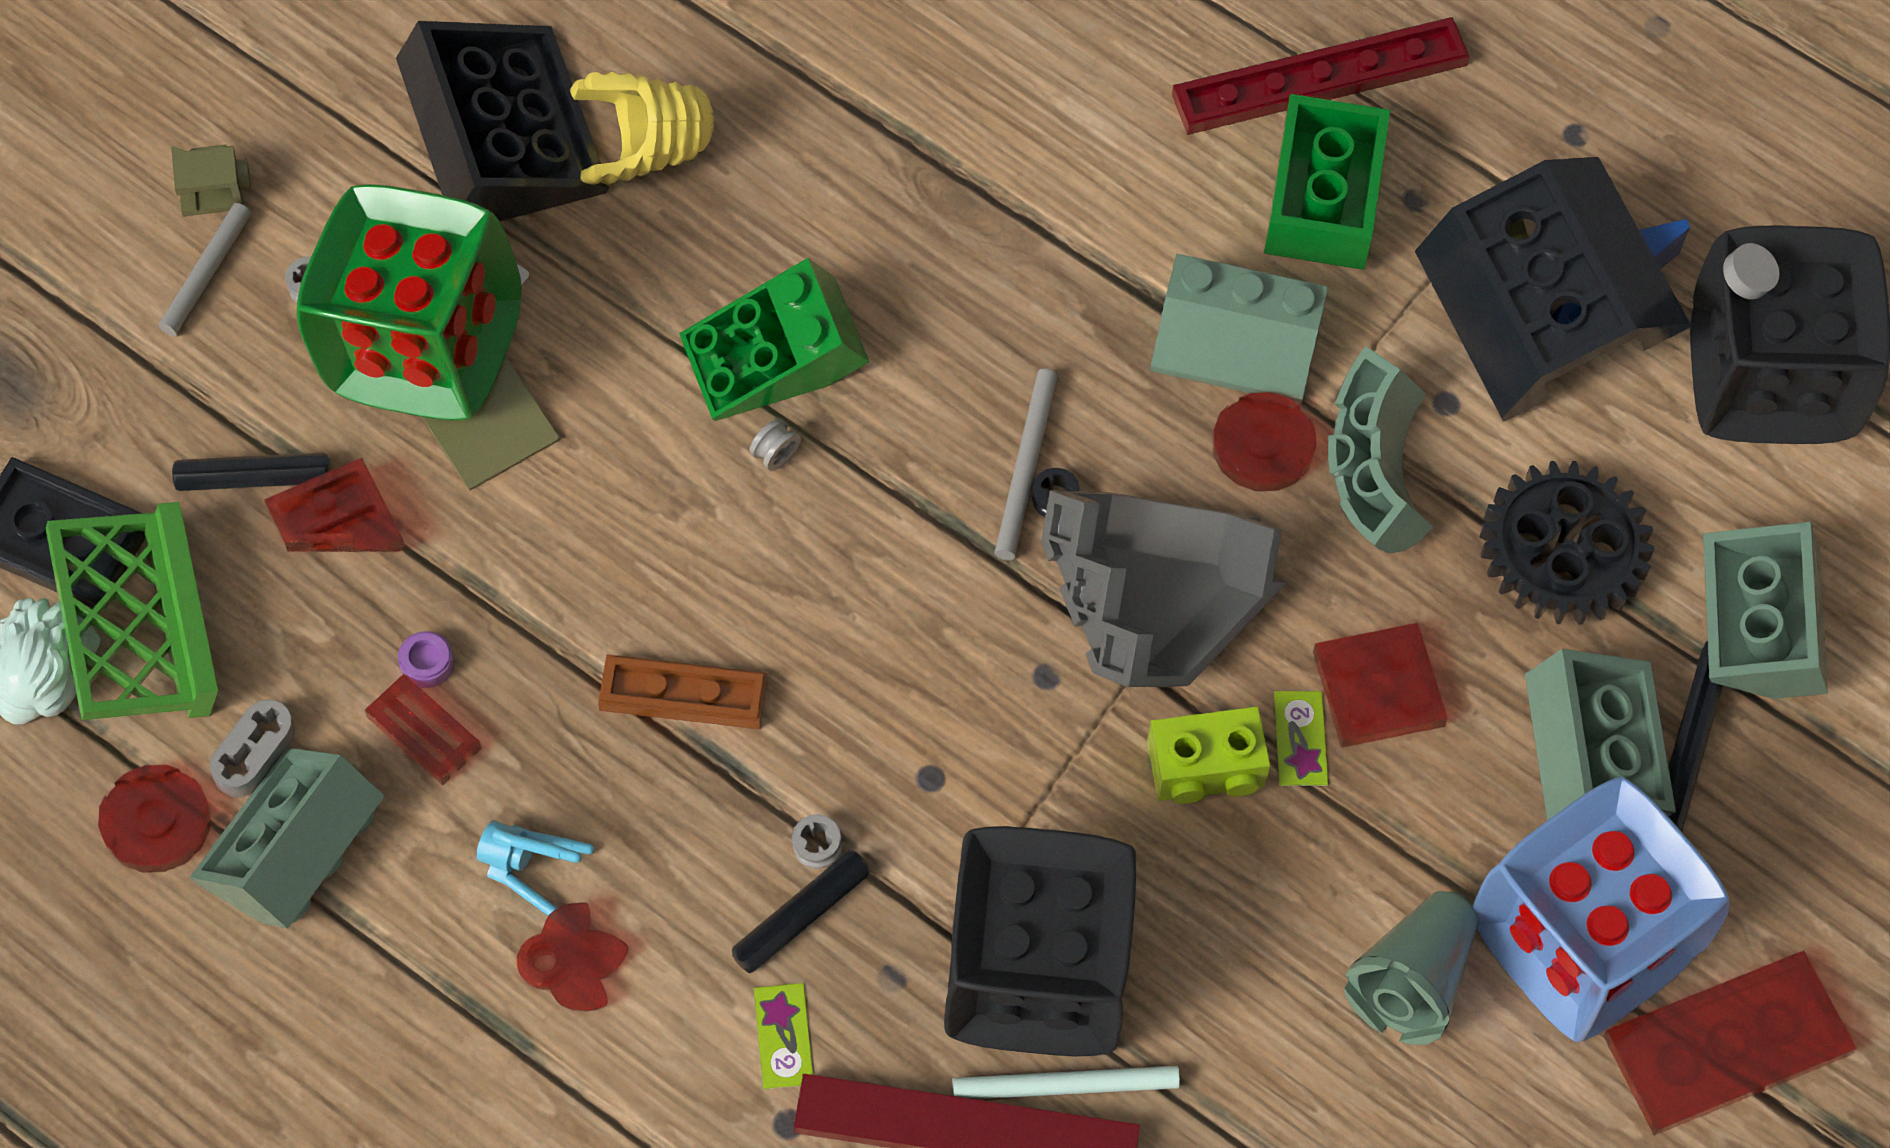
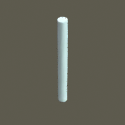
(1066, 1082)

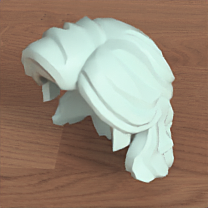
(36, 661)

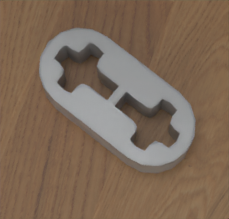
(243, 740)

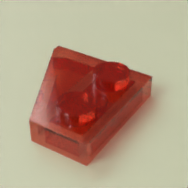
(335, 514)

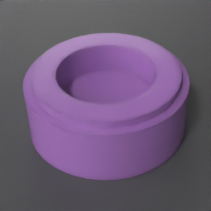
(426, 659)

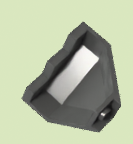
(1157, 581)

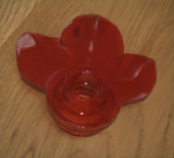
(580, 957)

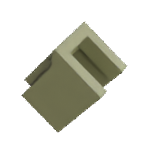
(209, 179)

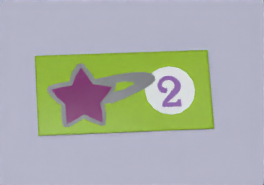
(1300, 738)
(782, 1035)

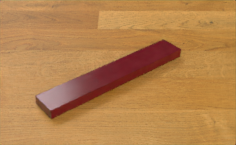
(1320, 74)
(931, 1120)

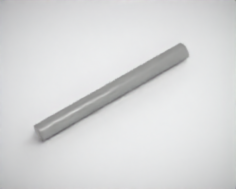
(1026, 464)

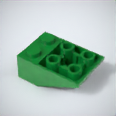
(774, 342)

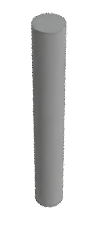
(204, 269)

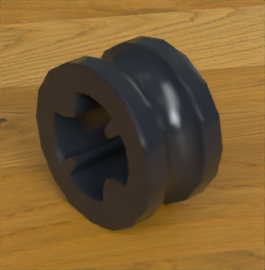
(1048, 479)

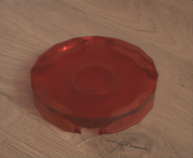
(1263, 442)
(154, 818)

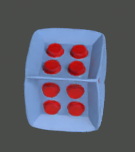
(1600, 908)

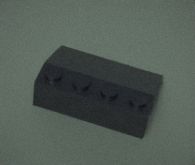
(498, 115)

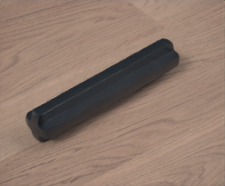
(248, 471)
(800, 911)

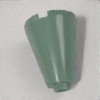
(1415, 970)

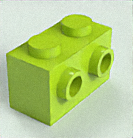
(1208, 755)

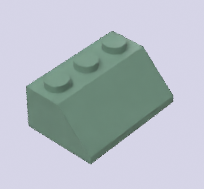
(1238, 328)
(1766, 610)
(1596, 723)
(289, 836)

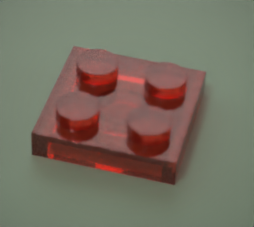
(1379, 685)

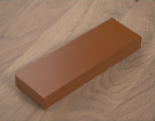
(682, 691)

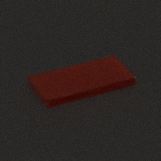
(1729, 1042)

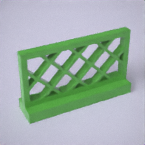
(179, 617)

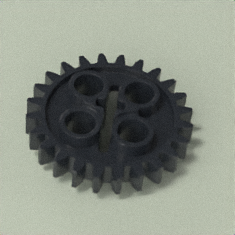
(1535, 509)

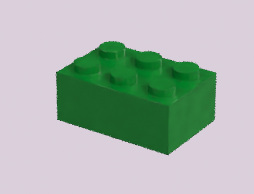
(1327, 182)

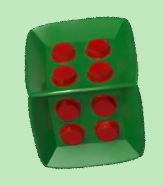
(410, 301)

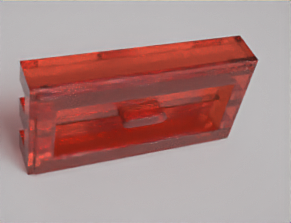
(453, 758)

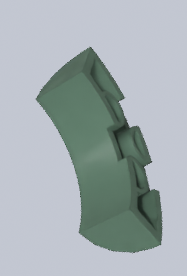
(1368, 452)

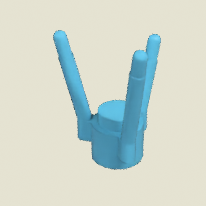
(511, 848)

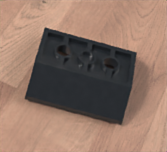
(1508, 288)

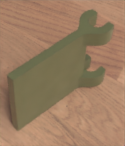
(499, 435)

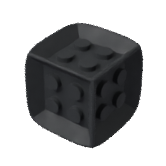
(1802, 356)
(1041, 941)

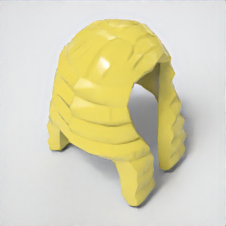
(655, 119)

